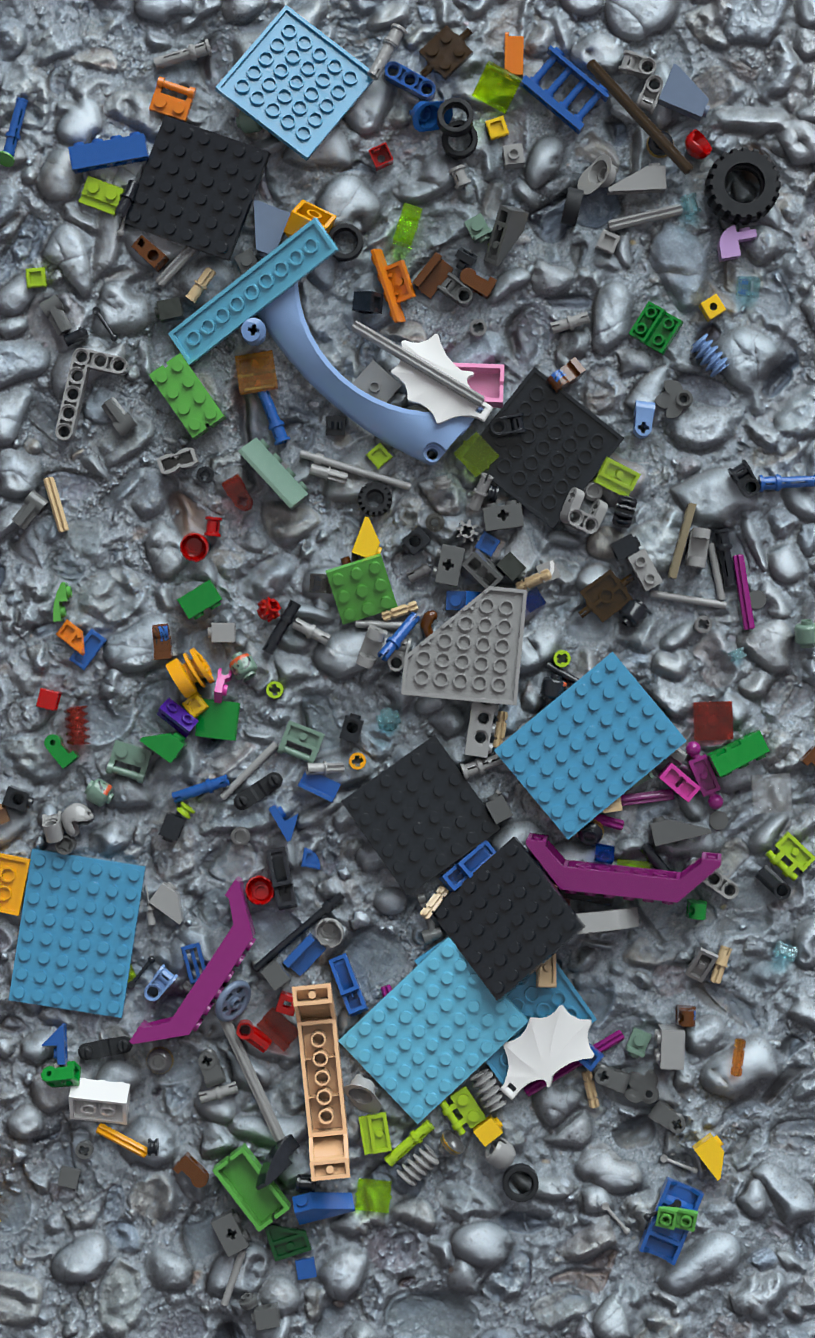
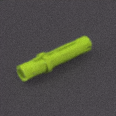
(415, 1137)

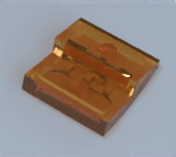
(256, 372)

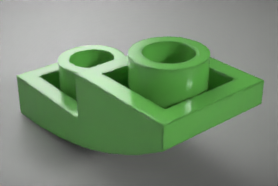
(63, 595)
(676, 1218)

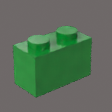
(200, 599)

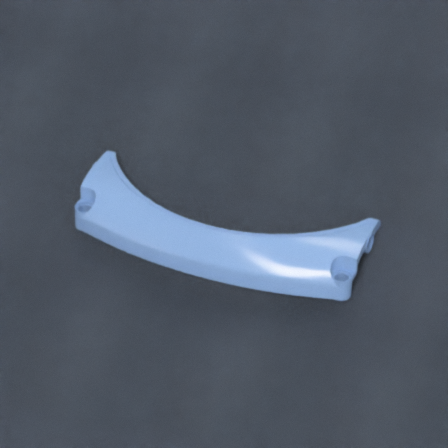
(401, 428)

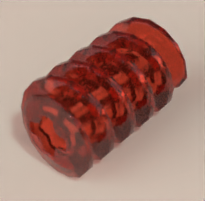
(77, 725)

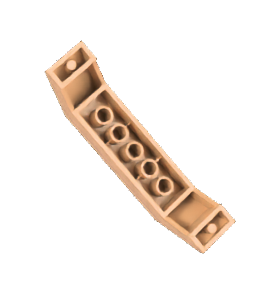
(322, 1081)

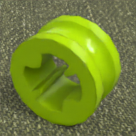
(562, 664)
(270, 694)
(185, 810)

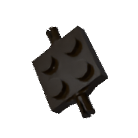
(446, 52)
(606, 595)

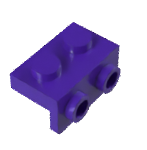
(177, 717)

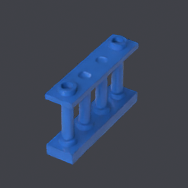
(561, 108)

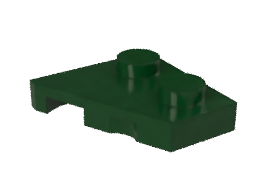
(287, 1241)

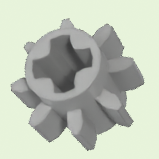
(465, 536)

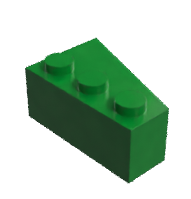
(738, 753)

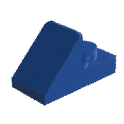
(458, 599)
(286, 826)
(59, 1039)

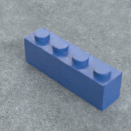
(108, 153)

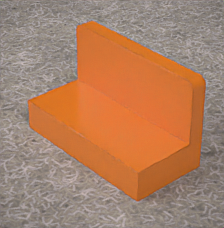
(513, 54)

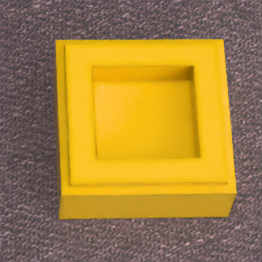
(497, 128)
(195, 705)

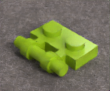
(795, 852)
(467, 1106)

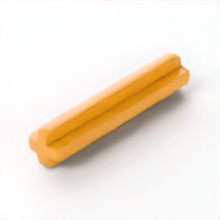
(122, 1140)

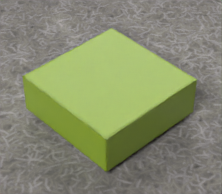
(36, 278)
(379, 456)

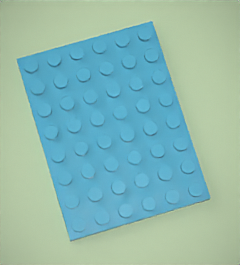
(432, 1031)

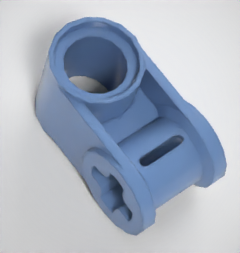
(644, 416)
(160, 982)

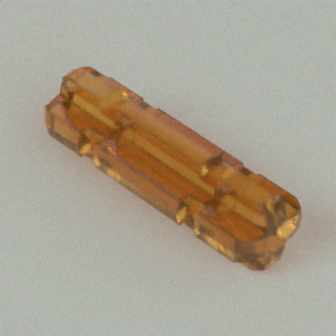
(738, 1057)

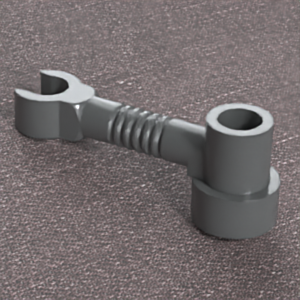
(432, 933)

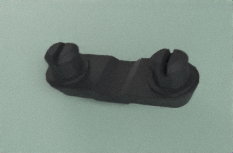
(258, 791)
(105, 1048)

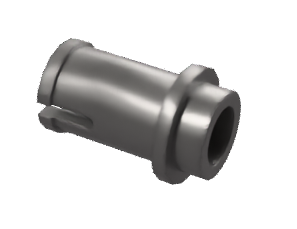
(419, 573)

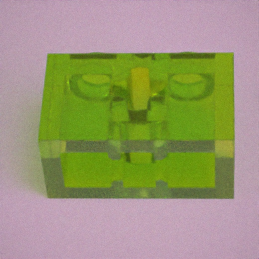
(407, 225)

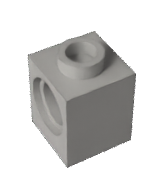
(513, 156)
(222, 632)

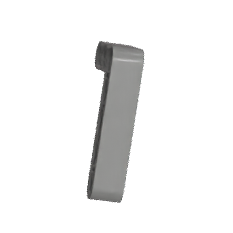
(80, 386)

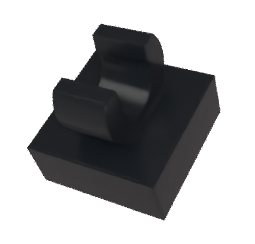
(465, 258)
(335, 425)

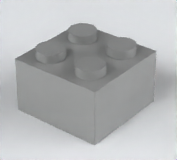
(670, 1046)

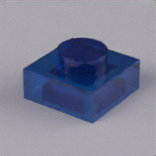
(534, 600)
(604, 853)

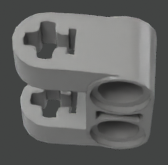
(594, 516)
(697, 547)
(371, 646)

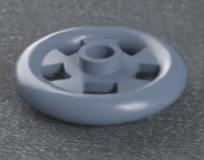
(232, 1000)

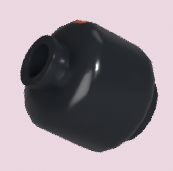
(633, 613)
(552, 687)

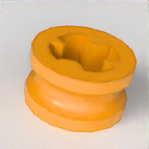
(362, 764)

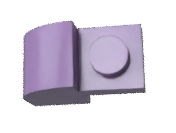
(728, 243)

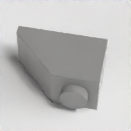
(168, 901)

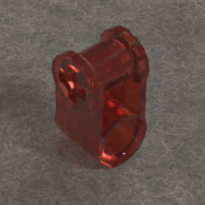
(236, 490)

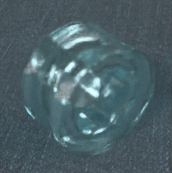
(737, 654)

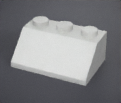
(100, 1101)

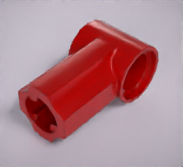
(255, 1036)

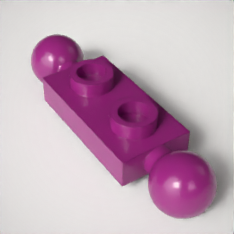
(704, 775)

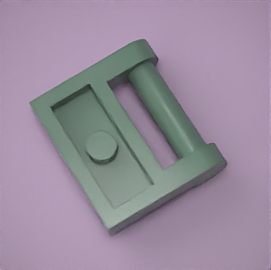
(302, 736)
(131, 755)

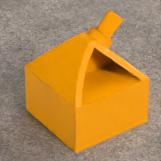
(304, 213)

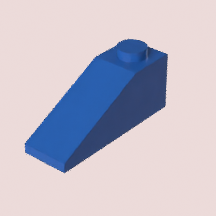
(321, 1205)

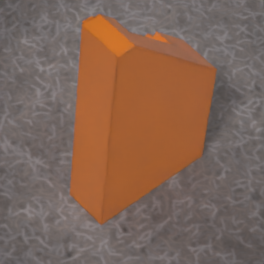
(72, 636)

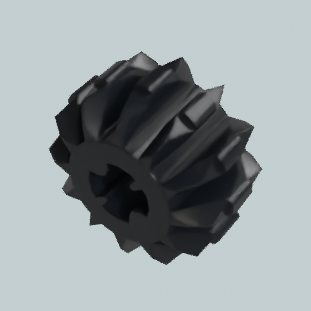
(624, 511)

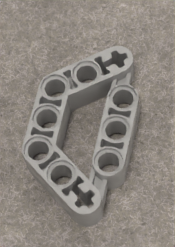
(609, 920)

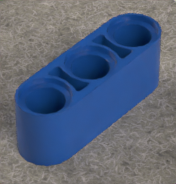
(405, 73)

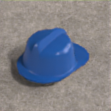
(425, 115)

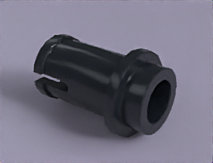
(76, 336)

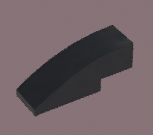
(282, 878)
(276, 1161)

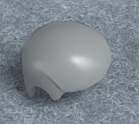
(329, 932)

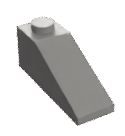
(647, 180)

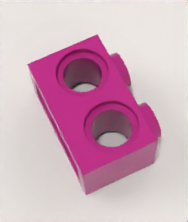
(678, 782)

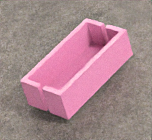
(487, 381)

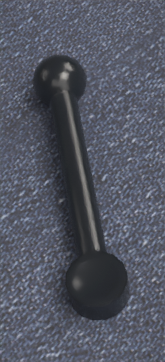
(96, 311)
(131, 984)
(677, 1203)

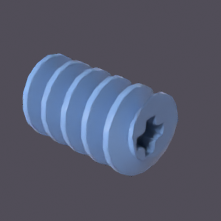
(247, 328)
(709, 355)

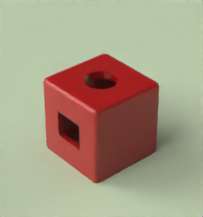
(381, 149)
(48, 699)
(285, 1009)

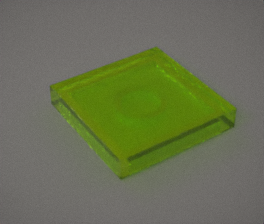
(497, 87)

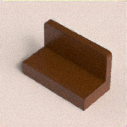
(432, 275)

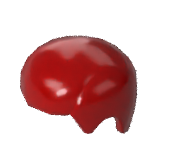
(697, 145)
(194, 547)
(259, 890)

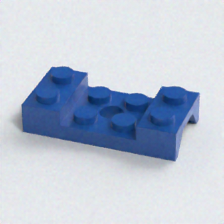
(663, 1241)

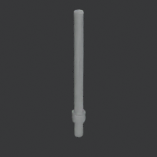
(320, 459)

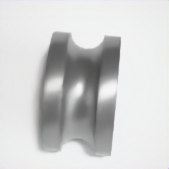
(476, 322)
(702, 630)

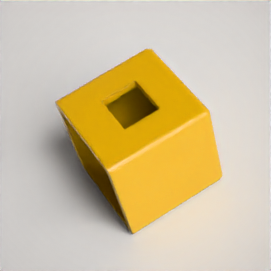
(712, 314)

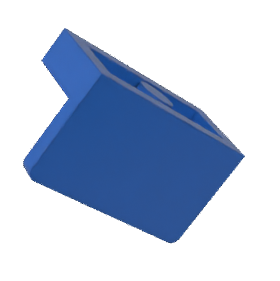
(320, 786)
(304, 955)

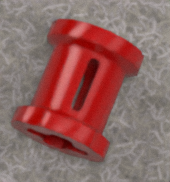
(212, 526)

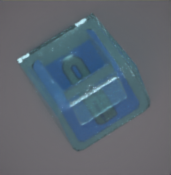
(748, 286)

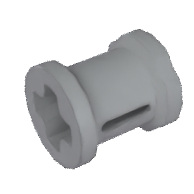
(460, 177)

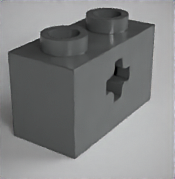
(513, 520)
(456, 556)
(482, 569)
(277, 974)
(231, 1243)

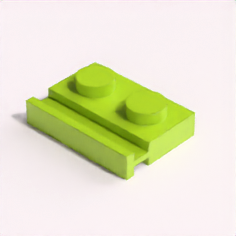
(100, 195)
(617, 477)
(375, 1133)

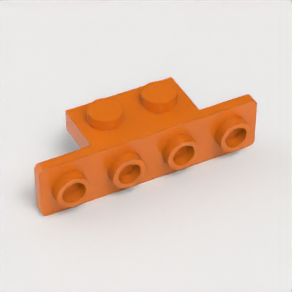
(395, 283)

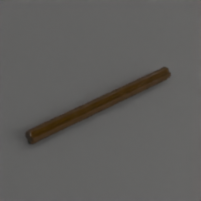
(639, 116)

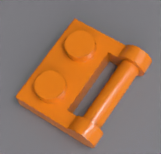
(170, 105)

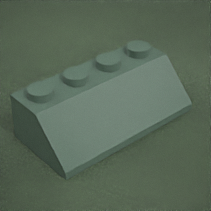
(273, 473)

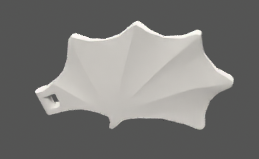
(429, 393)
(545, 1049)

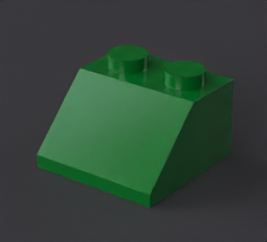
(166, 745)

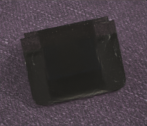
(319, 584)

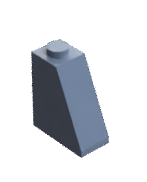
(683, 95)
(268, 227)

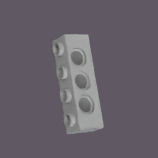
(472, 746)

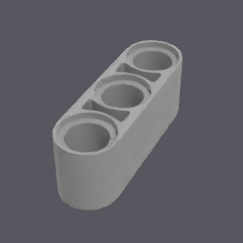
(720, 884)

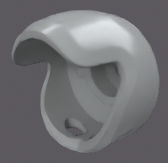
(72, 815)
(502, 1154)

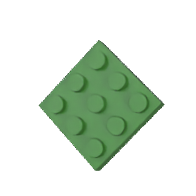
(361, 588)

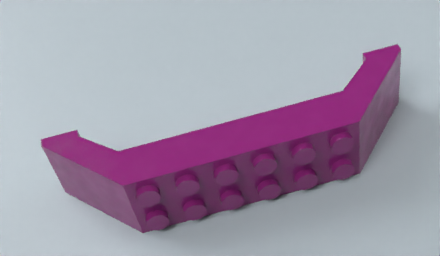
(620, 880)
(211, 979)

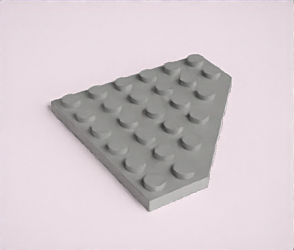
(473, 652)

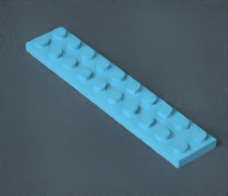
(253, 291)

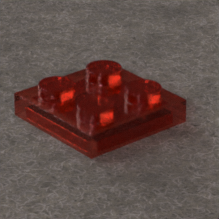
(713, 720)

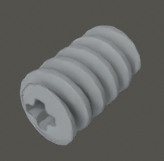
(489, 1090)
(419, 1166)

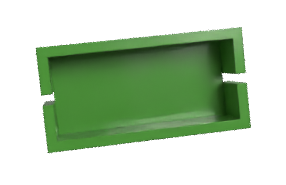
(187, 396)
(240, 1176)

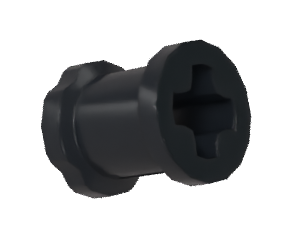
(305, 1183)

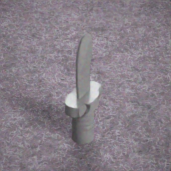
(149, 910)

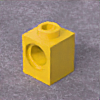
(488, 1130)

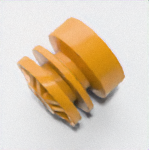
(190, 672)

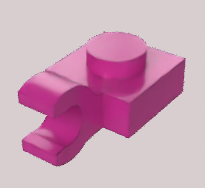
(220, 688)

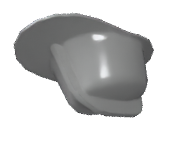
(598, 174)
(362, 1094)

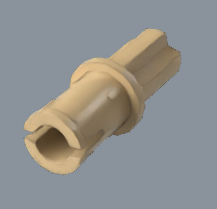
(200, 285)
(720, 964)

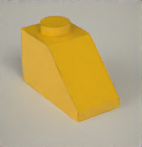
(367, 542)
(711, 1153)

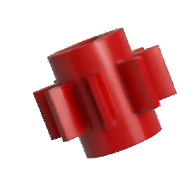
(268, 609)

